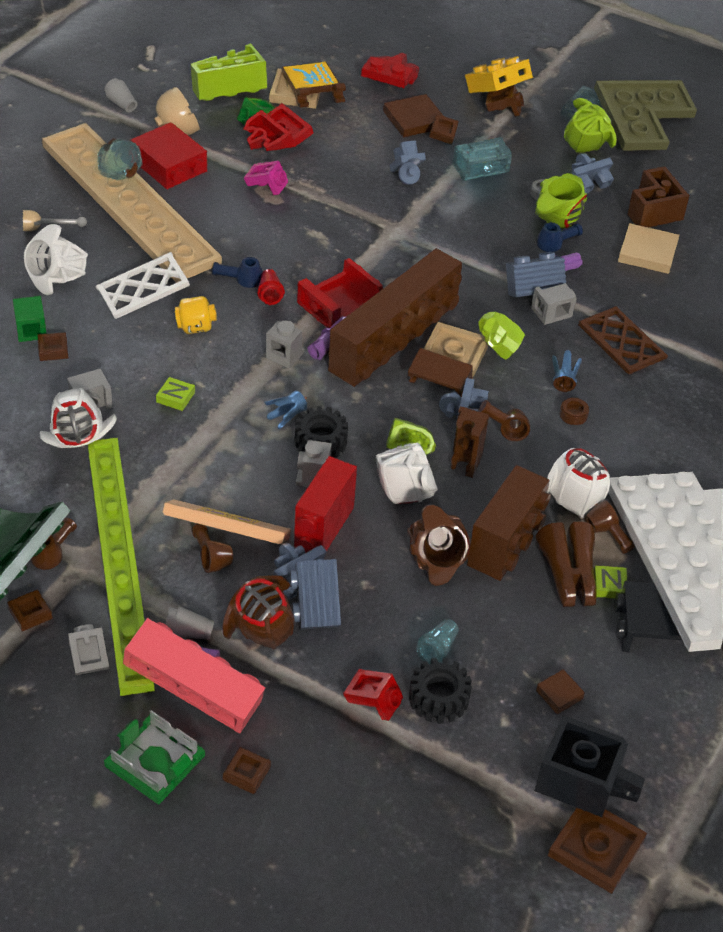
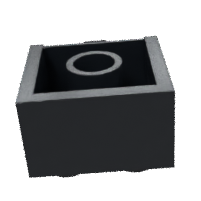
(586, 768)

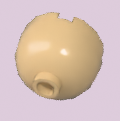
(174, 108)

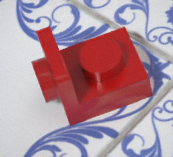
(375, 690)

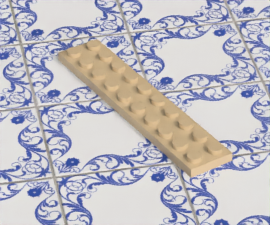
(132, 204)

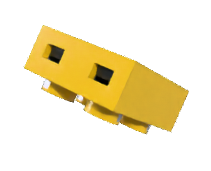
(498, 75)

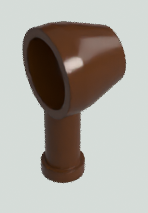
(510, 429)
(605, 519)
(52, 553)
(213, 553)

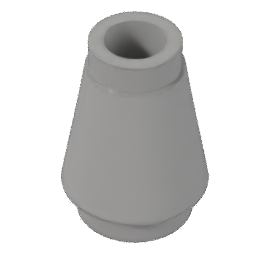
(119, 93)
(189, 624)

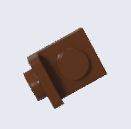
(505, 98)

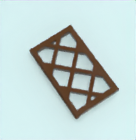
(617, 354)

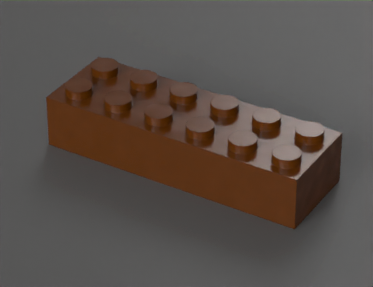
(394, 317)

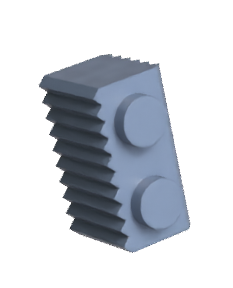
(527, 274)
(316, 594)

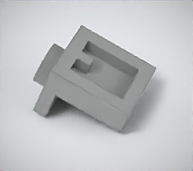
(88, 649)

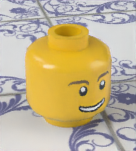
(195, 315)

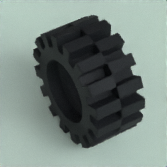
(322, 421)
(435, 705)

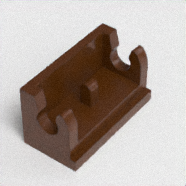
(440, 370)
(469, 439)

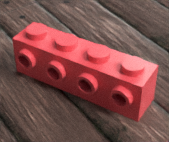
(194, 674)

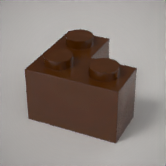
(658, 199)

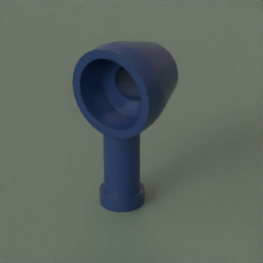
(551, 236)
(247, 274)

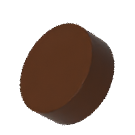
(574, 411)

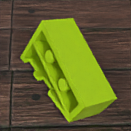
(230, 74)

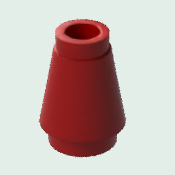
(270, 288)

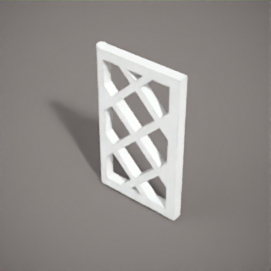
(135, 301)

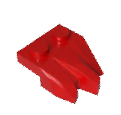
(391, 70)
(277, 129)

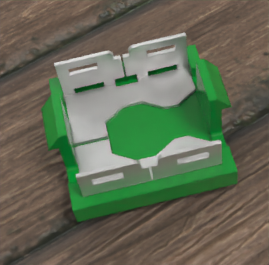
(154, 756)

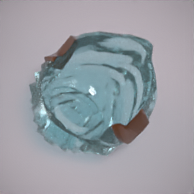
(119, 159)

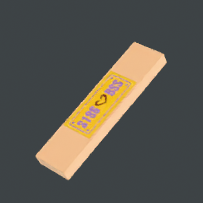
(227, 521)

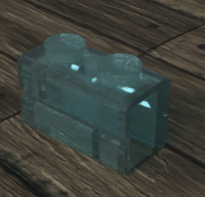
(482, 158)

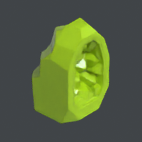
(501, 333)
(406, 432)

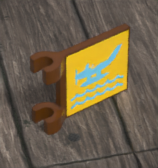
(311, 79)

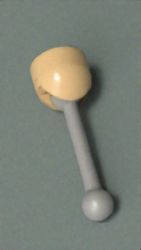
(33, 221)

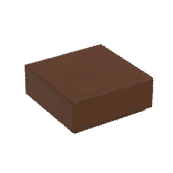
(443, 129)
(52, 346)
(29, 610)
(560, 691)
(246, 770)

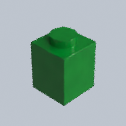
(29, 318)

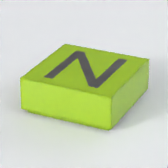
(175, 393)
(609, 580)

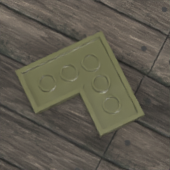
(639, 105)

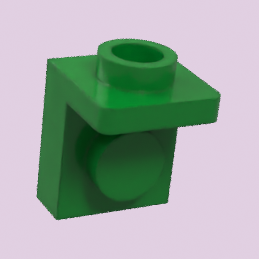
(251, 107)

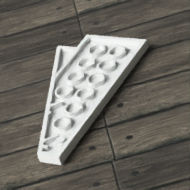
(682, 547)

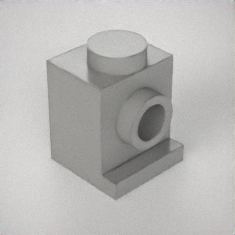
(553, 303)
(285, 336)
(95, 385)
(311, 461)

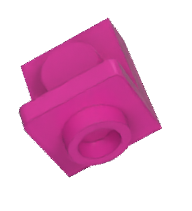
(267, 173)

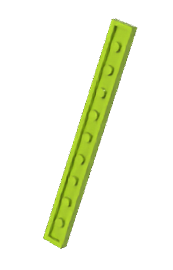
(118, 558)

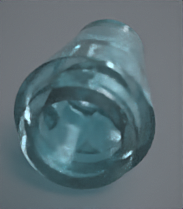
(437, 641)

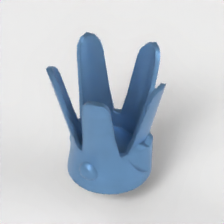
(565, 378)
(289, 405)

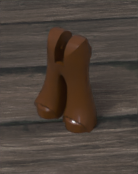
(581, 541)

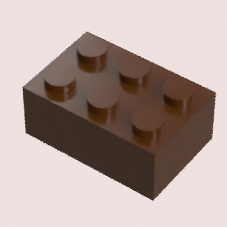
(509, 523)

